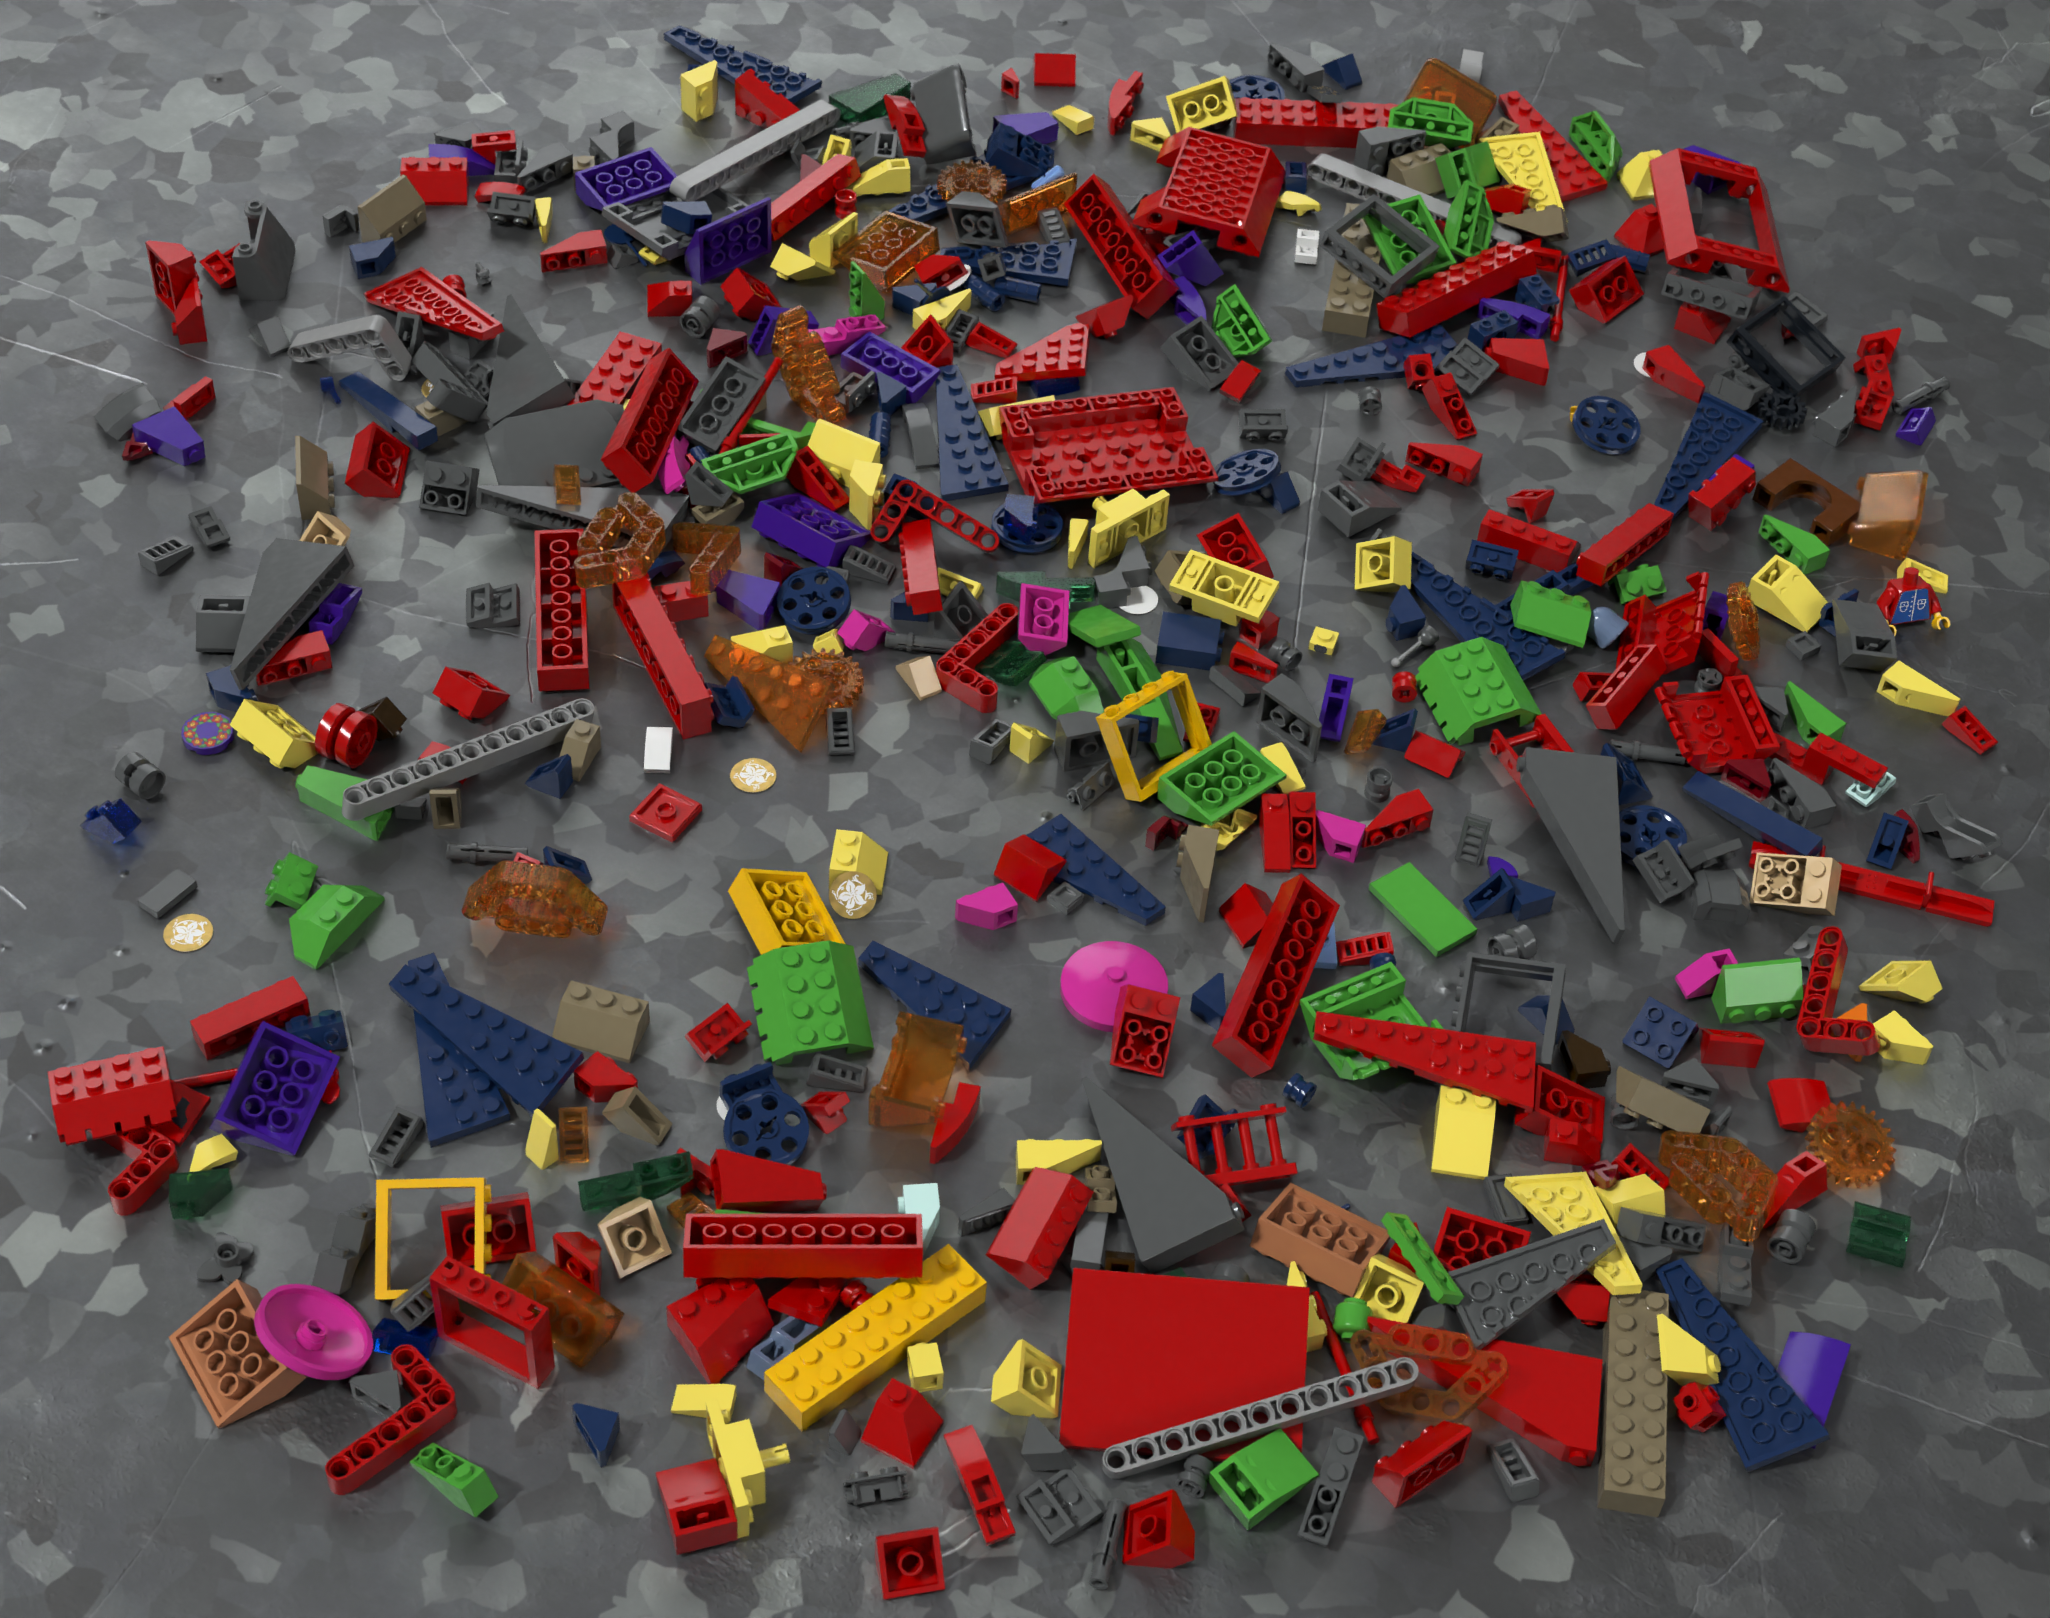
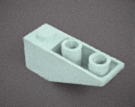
(922, 1200)

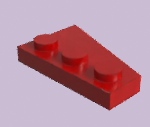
(809, 1298)

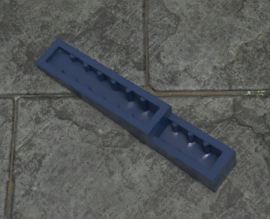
(390, 411)
(1564, 580)
(1753, 817)

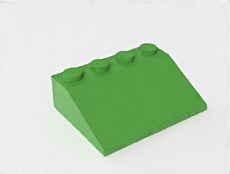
(1397, 252)
(1218, 780)

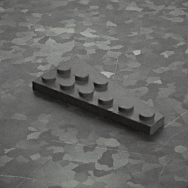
(1518, 1281)

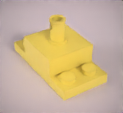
(1123, 518)
(1223, 589)
(741, 1462)

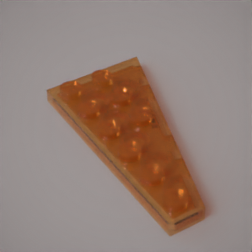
(780, 692)

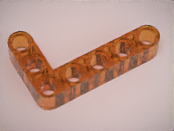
(717, 548)

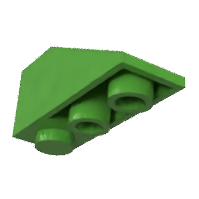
(863, 295)
(1795, 544)
(1811, 716)
(456, 1478)

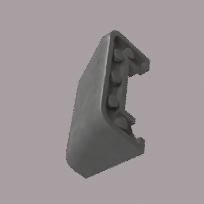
(944, 114)
(267, 261)

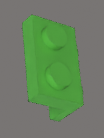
(1641, 582)
(291, 881)

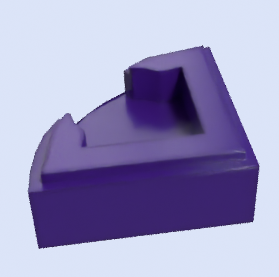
(1496, 863)

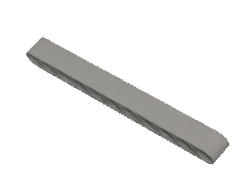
(754, 151)
(1364, 184)
(463, 760)
(1271, 1407)

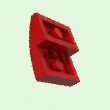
(221, 267)
(1718, 655)
(1797, 1101)

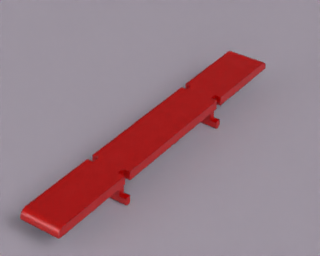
(1903, 891)

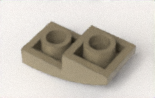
(1102, 1183)

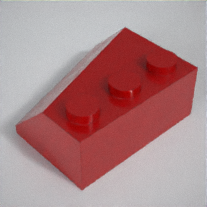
(1472, 1238)
(720, 1324)

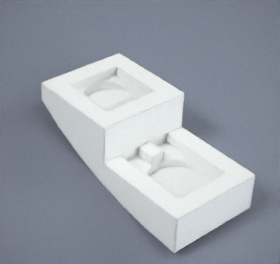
(1306, 246)
(658, 749)

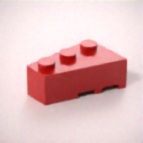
(759, 103)
(1721, 494)

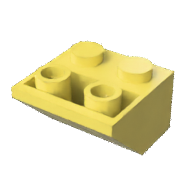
(866, 491)

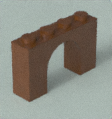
(1794, 481)

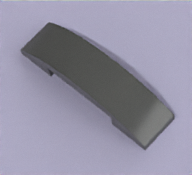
(921, 435)

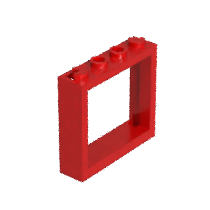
(527, 1363)

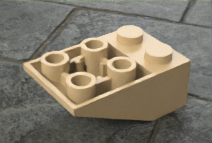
(1796, 883)

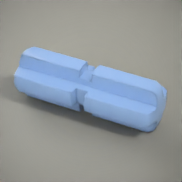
(1053, 174)

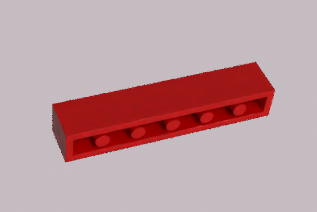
(812, 193)
(1624, 544)
(920, 567)

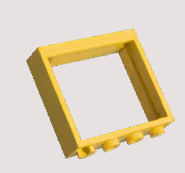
(1191, 719)
(384, 1189)

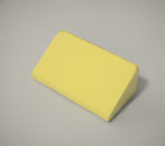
(949, 580)

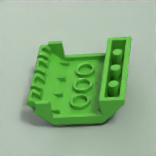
(1473, 688)
(1371, 996)
(809, 1001)

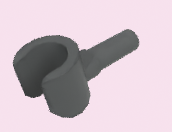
(482, 276)

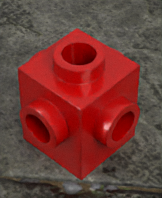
(1698, 1406)

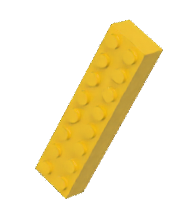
(873, 1338)

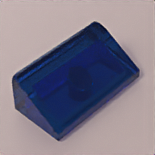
(1054, 386)
(391, 1334)

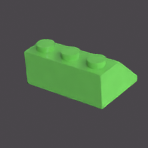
(1551, 613)
(1759, 990)

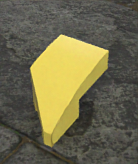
(1300, 202)
(213, 1153)

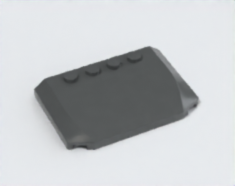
(574, 434)

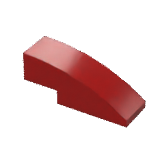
(955, 1121)

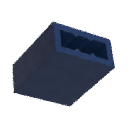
(1189, 641)

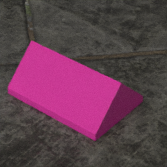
(1043, 618)

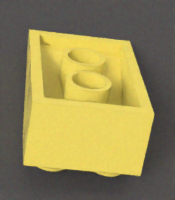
(1463, 1133)

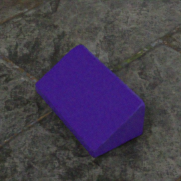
(1917, 425)

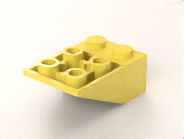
(1787, 594)

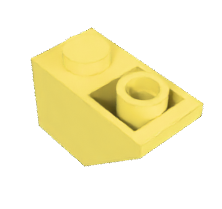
(1901, 1040)

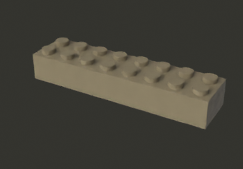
(1348, 295)
(1633, 1406)

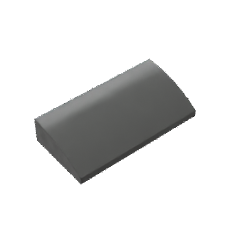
(720, 405)

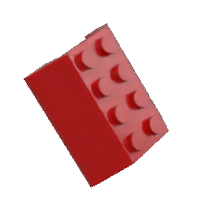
(1671, 626)
(1718, 724)
(111, 1093)

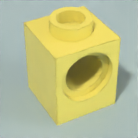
(925, 1367)

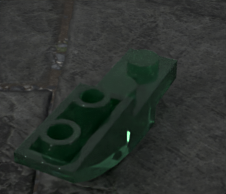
(1079, 589)
(648, 1180)

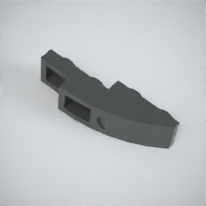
(1734, 1268)
(1331, 1487)

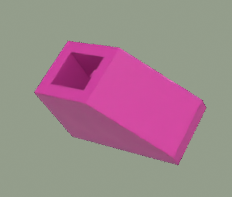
(1339, 835)
(988, 908)
(1703, 974)

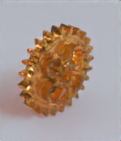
(972, 178)
(1743, 621)
(837, 670)
(1851, 1144)

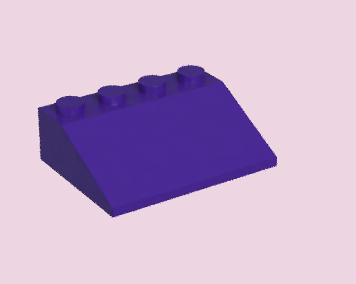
(624, 179)
(730, 242)
(808, 528)
(275, 1091)

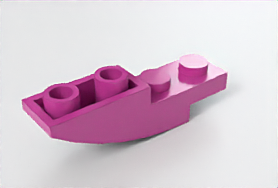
(848, 331)
(674, 466)

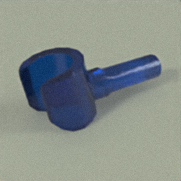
(327, 384)

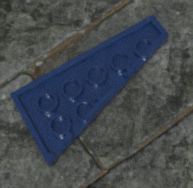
(1025, 260)
(936, 997)

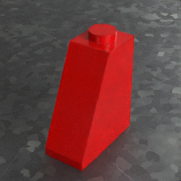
(1520, 358)

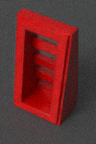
(985, 340)
(995, 391)
(1246, 661)
(1585, 684)
(1959, 725)
(1372, 941)
(1637, 1159)

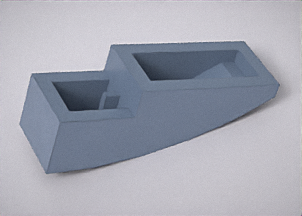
(784, 1340)

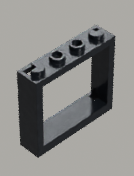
(1766, 366)

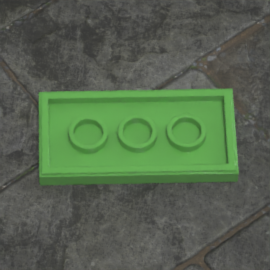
(1101, 626)
(1423, 909)

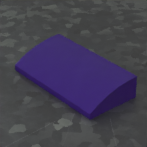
(879, 355)
(1813, 1369)

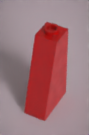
(763, 1185)

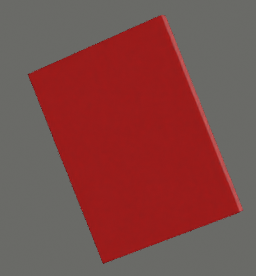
(1176, 1351)

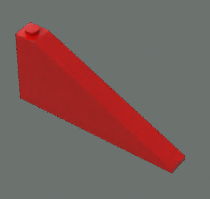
(1545, 1399)

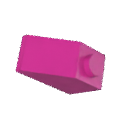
(863, 631)

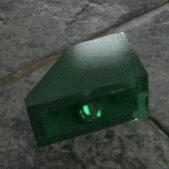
(197, 1192)

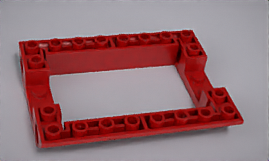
(1697, 253)

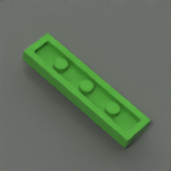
(1422, 1259)

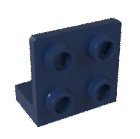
(1660, 1032)

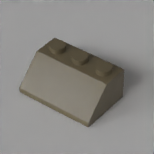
(1419, 170)
(391, 211)
(313, 479)
(601, 1021)
(1658, 1103)

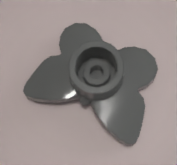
(226, 1260)

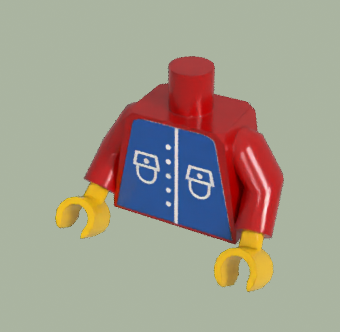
(1910, 601)

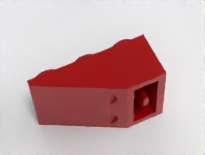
(1143, 1029)
(697, 1506)

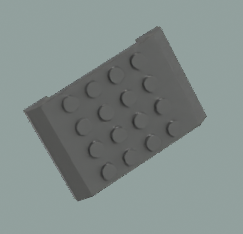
(644, 220)

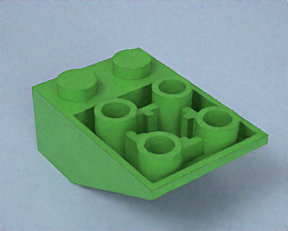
(1470, 164)
(1261, 1477)

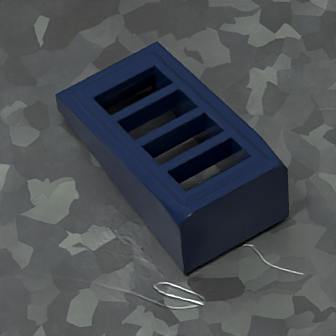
(1296, 177)
(1588, 266)

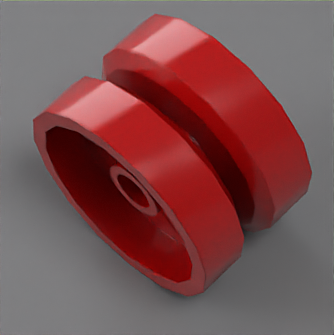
(346, 735)

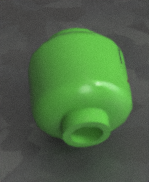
(1351, 1317)

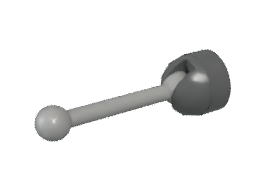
(1426, 637)

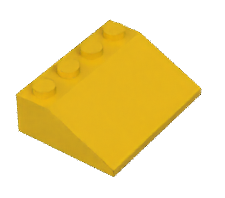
(781, 909)

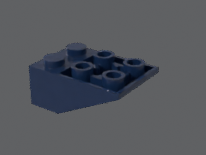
(1018, 153)

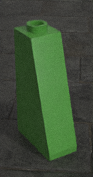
(324, 792)

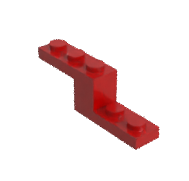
(1824, 756)

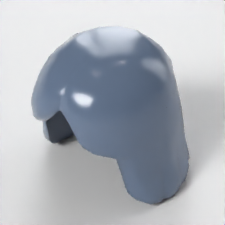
(1605, 626)

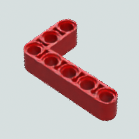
(934, 514)
(957, 666)
(1821, 1022)
(153, 1162)
(399, 1425)

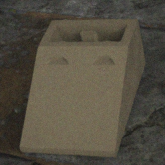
(1547, 223)

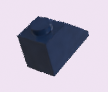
(1404, 616)

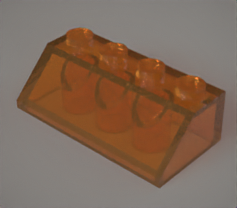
(1021, 210)
(578, 1316)

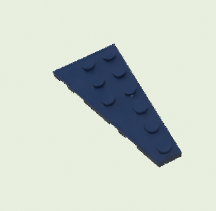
(1095, 872)

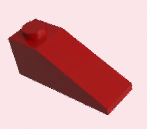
(814, 479)
(1275, 832)

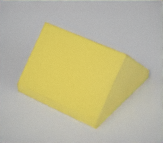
(1634, 1193)

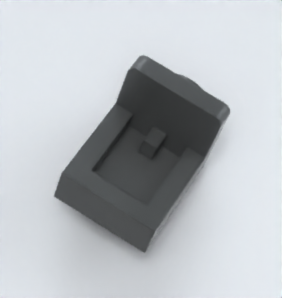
(798, 149)
(340, 219)

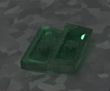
(1010, 663)
(1878, 1234)

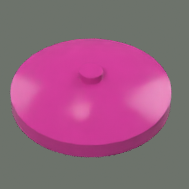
(1097, 972)
(313, 1332)

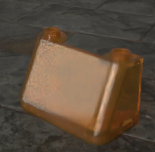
(1445, 84)
(1888, 512)
(916, 1072)

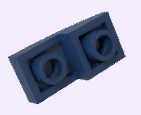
(666, 563)

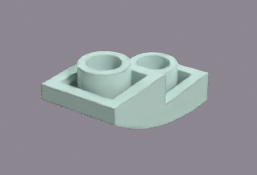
(1865, 794)

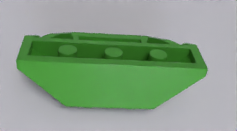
(1440, 120)
(1596, 143)
(1469, 221)
(1238, 324)
(754, 463)
(1065, 687)
(329, 920)

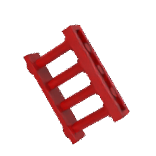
(1542, 732)
(1251, 1170)

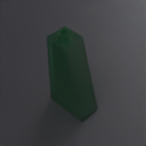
(866, 100)

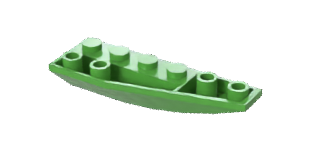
(1128, 670)

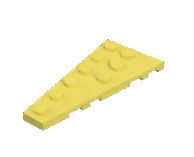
(1525, 163)
(1569, 1202)

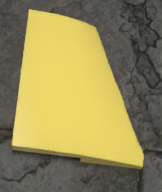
(1231, 827)

